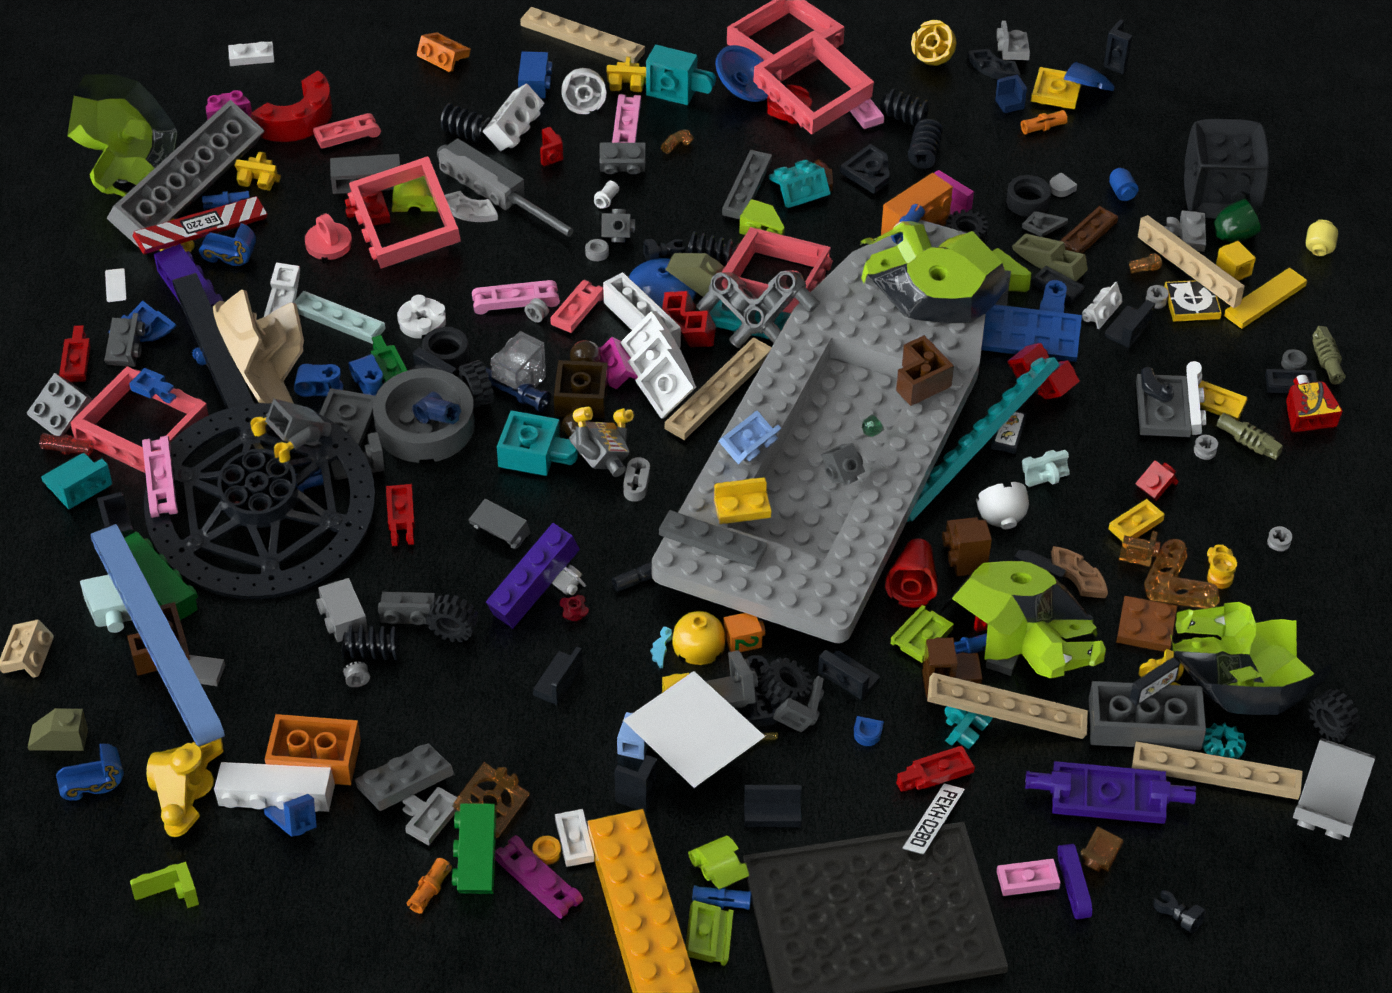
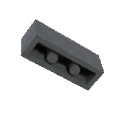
(354, 168)

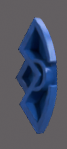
(1087, 76)
(156, 323)

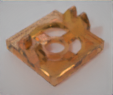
(503, 781)

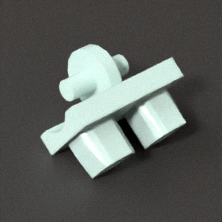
(1046, 468)

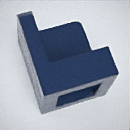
(1011, 93)

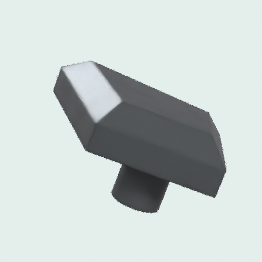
(1043, 224)

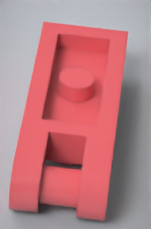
(347, 130)
(577, 306)

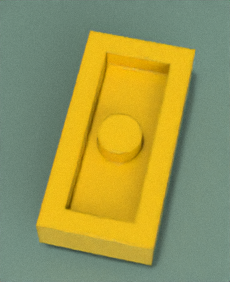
(1222, 401)
(1137, 520)

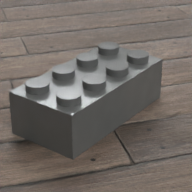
(1166, 719)

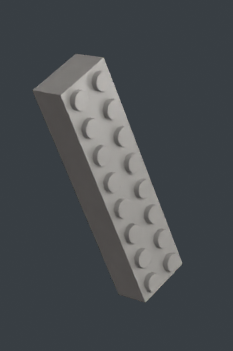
(187, 171)

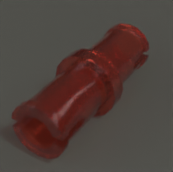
(66, 444)

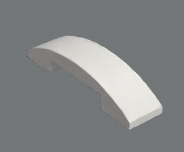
(284, 286)

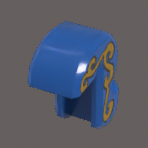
(230, 250)
(91, 777)

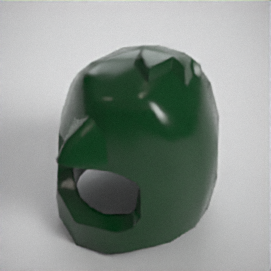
(1237, 222)

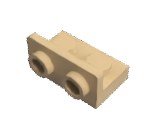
(26, 648)

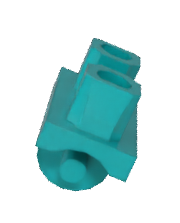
(962, 732)

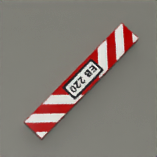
(199, 225)

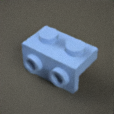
(748, 436)

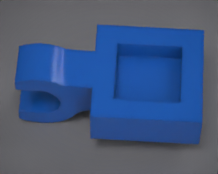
(151, 383)

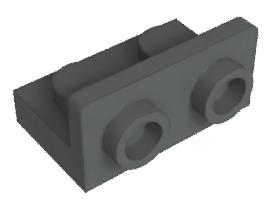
(622, 157)
(124, 341)
(405, 607)

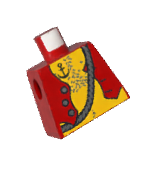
(1311, 405)

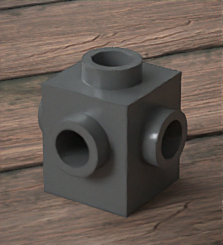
(609, 221)
(843, 464)

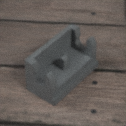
(500, 523)

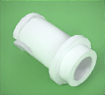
(603, 198)

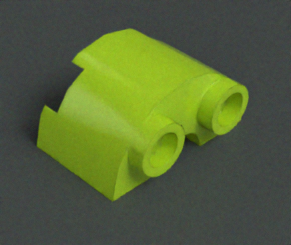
(413, 194)
(719, 862)

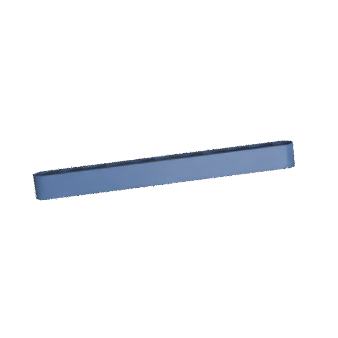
(157, 636)

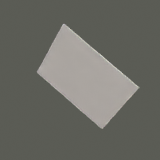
(694, 729)

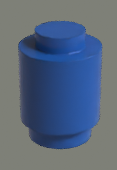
(1123, 184)

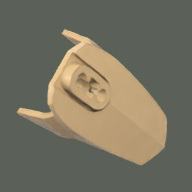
(261, 347)

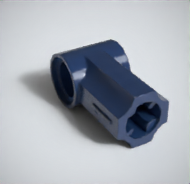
(435, 408)

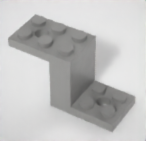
(1334, 789)

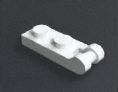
(1196, 396)

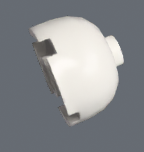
(583, 91)
(1003, 505)

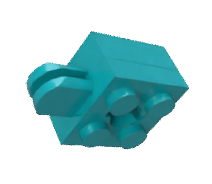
(675, 75)
(542, 437)

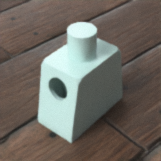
(104, 603)

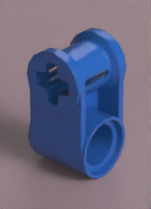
(1054, 297)
(367, 374)
(316, 379)

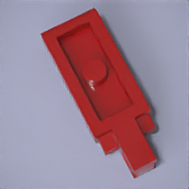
(75, 356)
(936, 769)

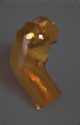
(674, 139)
(1151, 262)

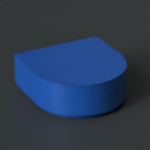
(867, 731)

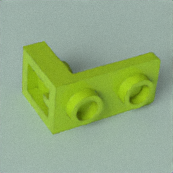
(173, 876)

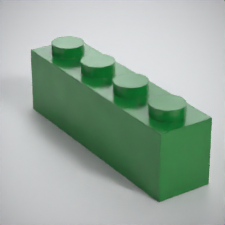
(164, 582)

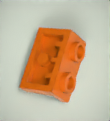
(441, 50)

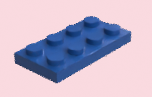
(1013, 328)

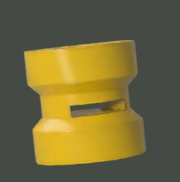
(1222, 570)

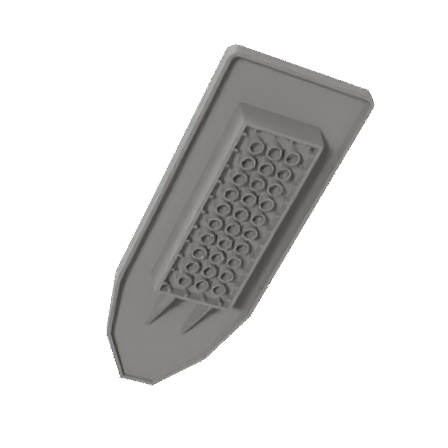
(819, 387)

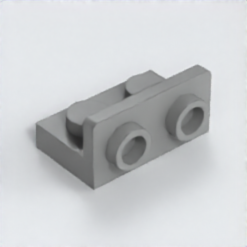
(1012, 44)

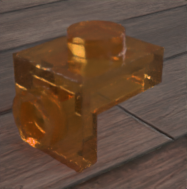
(1139, 550)
(1101, 850)

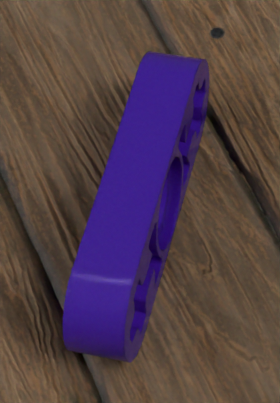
(1074, 881)

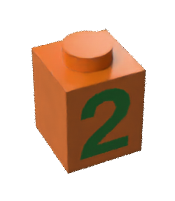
(743, 632)

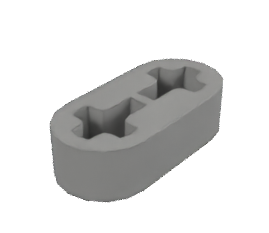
(640, 479)

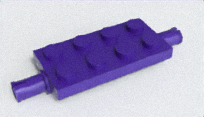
(1109, 791)

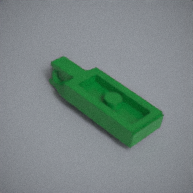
(387, 358)

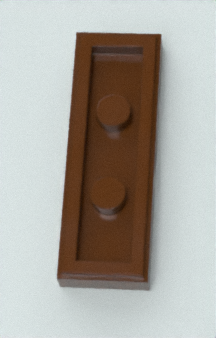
(1089, 230)

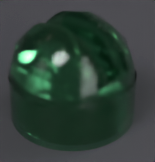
(872, 426)

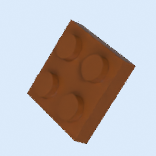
(1146, 623)

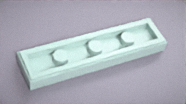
(338, 317)

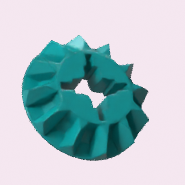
(1213, 745)

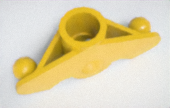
(179, 779)

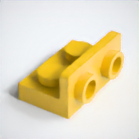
(741, 500)

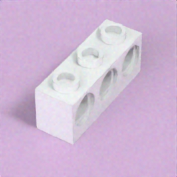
(514, 118)

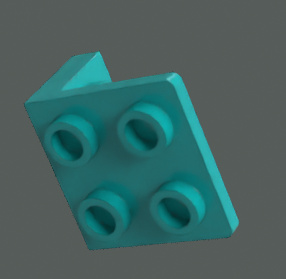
(801, 183)
(78, 480)

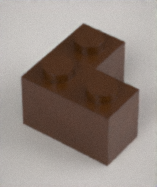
(923, 371)
(967, 544)
(140, 654)
(942, 659)

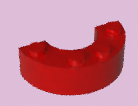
(299, 119)

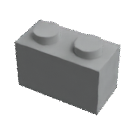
(341, 608)

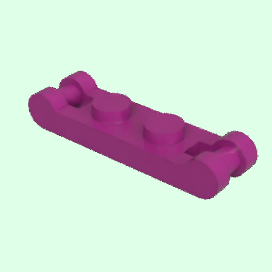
(538, 877)

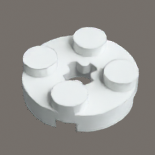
(418, 307)

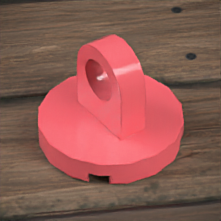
(328, 239)

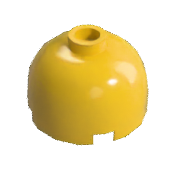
(934, 43)
(699, 638)

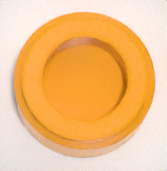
(547, 849)

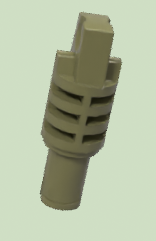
(1328, 354)
(1250, 436)

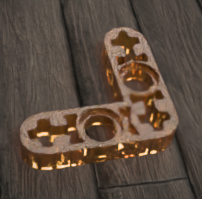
(1163, 585)

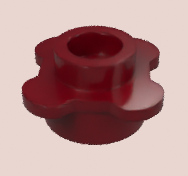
(574, 608)

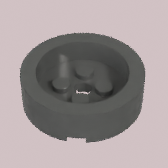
(400, 429)

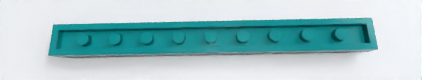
(983, 431)

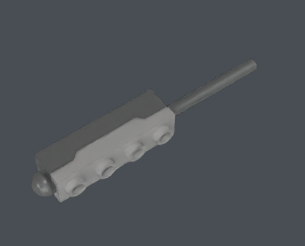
(491, 180)

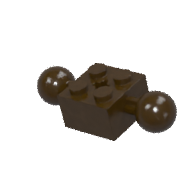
(580, 384)

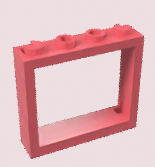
(739, 32)
(860, 83)
(414, 246)
(782, 248)
(115, 446)

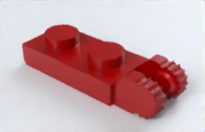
(400, 512)

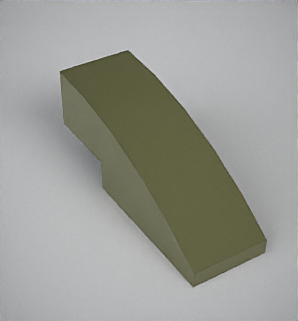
(1051, 253)

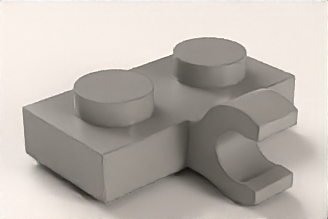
(1190, 228)
(429, 816)

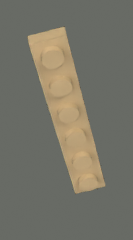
(582, 35)
(1191, 261)
(717, 389)
(1007, 705)
(1218, 770)

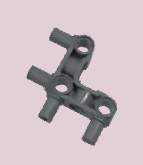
(745, 304)

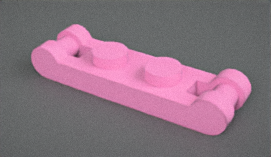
(626, 119)
(514, 295)
(159, 476)

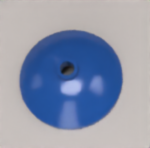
(736, 72)
(655, 280)

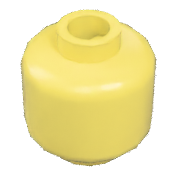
(1321, 237)

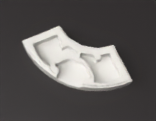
(471, 209)

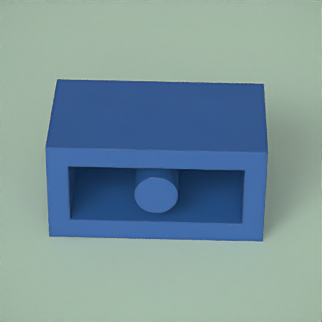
(535, 71)

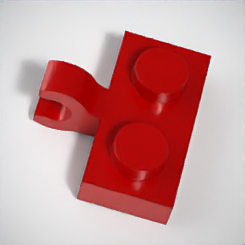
(375, 206)

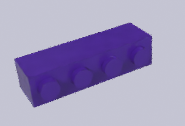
(176, 263)
(532, 575)

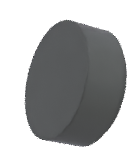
(1294, 360)

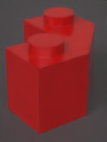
(696, 326)
(1058, 382)

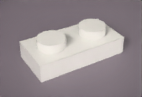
(251, 53)
(574, 838)

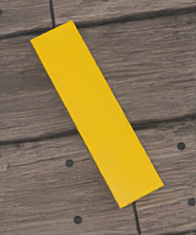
(1266, 297)

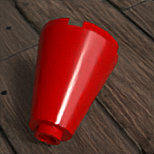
(913, 575)

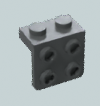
(739, 686)

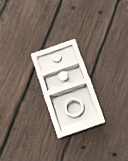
(658, 364)

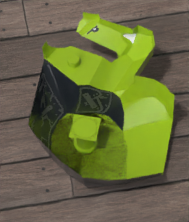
(125, 123)
(1251, 666)

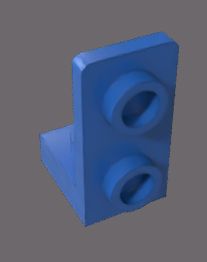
(296, 816)

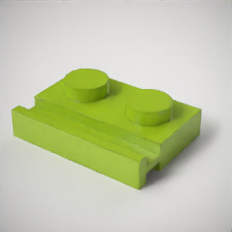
(917, 629)
(709, 933)

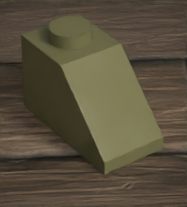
(694, 270)
(59, 731)

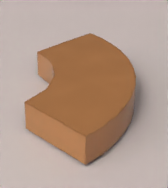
(1083, 575)

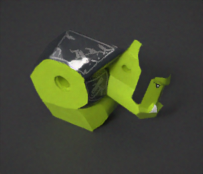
(937, 283)
(1028, 616)

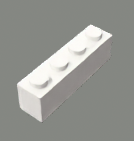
(634, 305)
(272, 785)

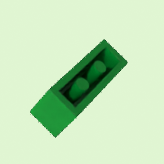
(475, 848)

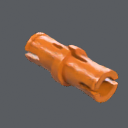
(1044, 122)
(429, 885)

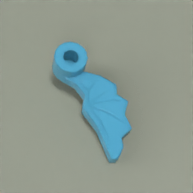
(659, 648)

